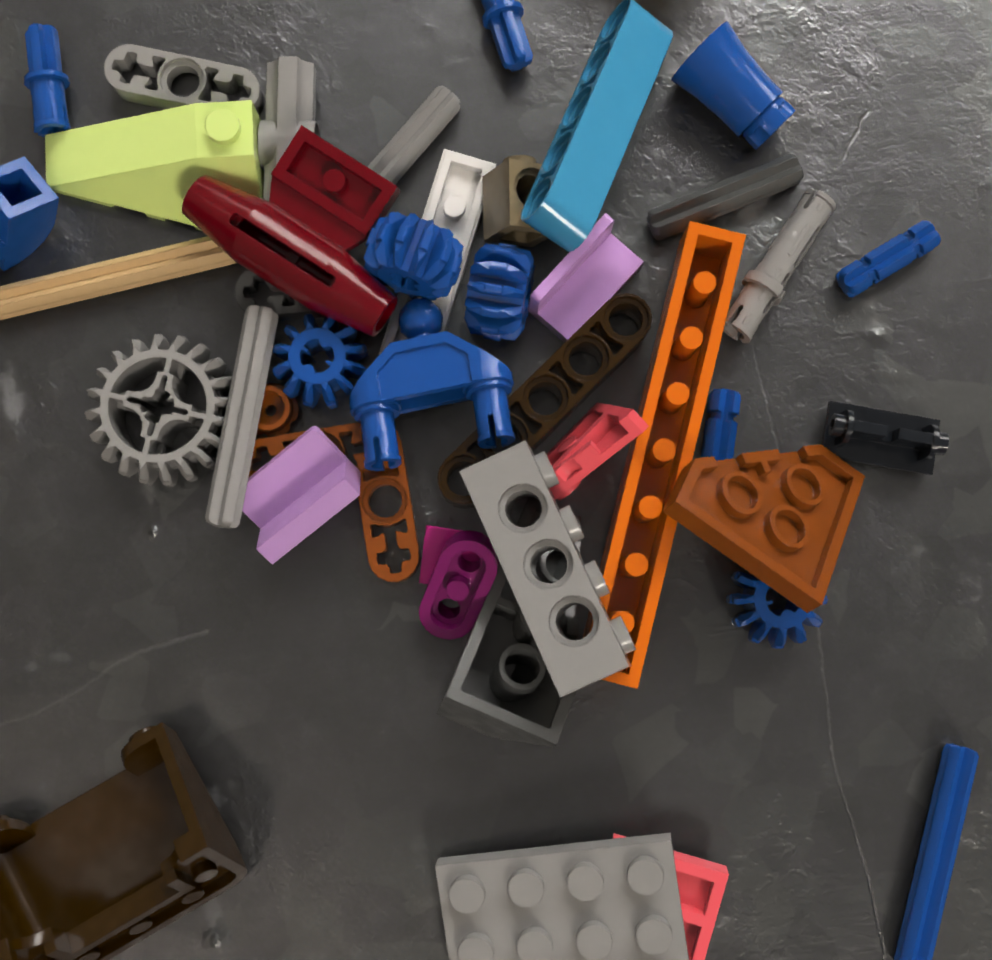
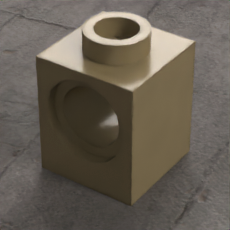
(503, 207)

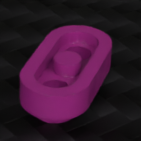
(460, 581)

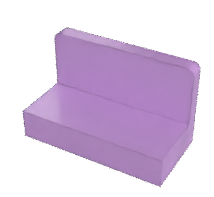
(584, 281)
(299, 492)

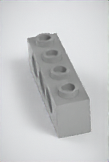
(495, 489)

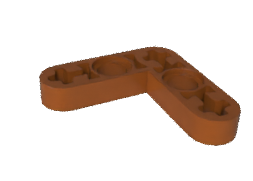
(370, 482)

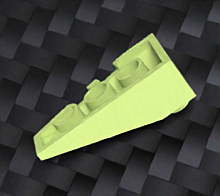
(157, 156)

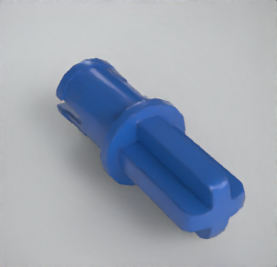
(505, 23)
(46, 80)

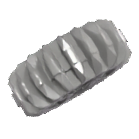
(160, 431)

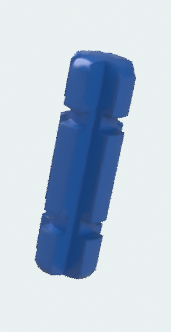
(888, 258)
(720, 428)

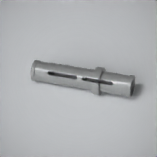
(766, 283)

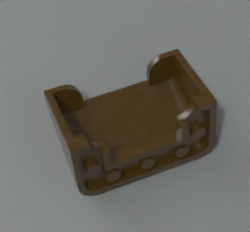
(115, 859)

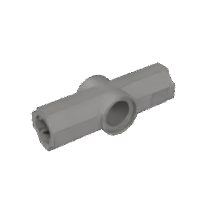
(288, 106)

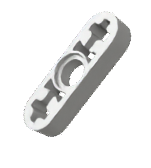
(166, 67)

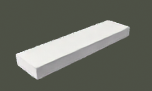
(453, 205)

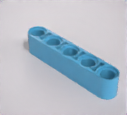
(597, 126)

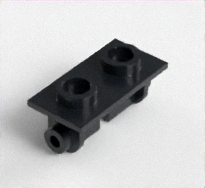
(883, 437)

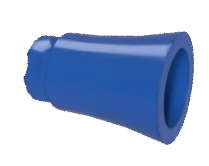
(734, 87)

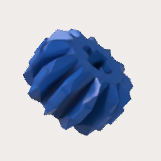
(413, 256)
(499, 291)
(303, 376)
(775, 623)

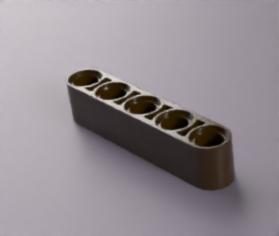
(559, 378)

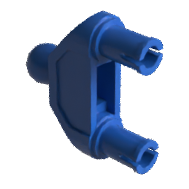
(428, 373)

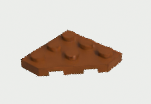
(772, 514)

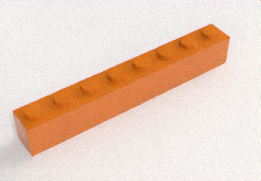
(673, 408)

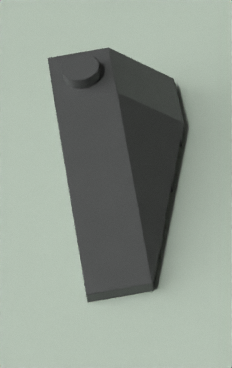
(501, 676)

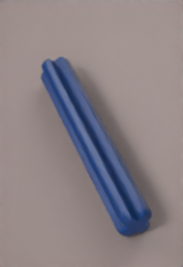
(937, 853)

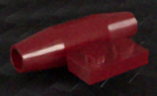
(302, 236)

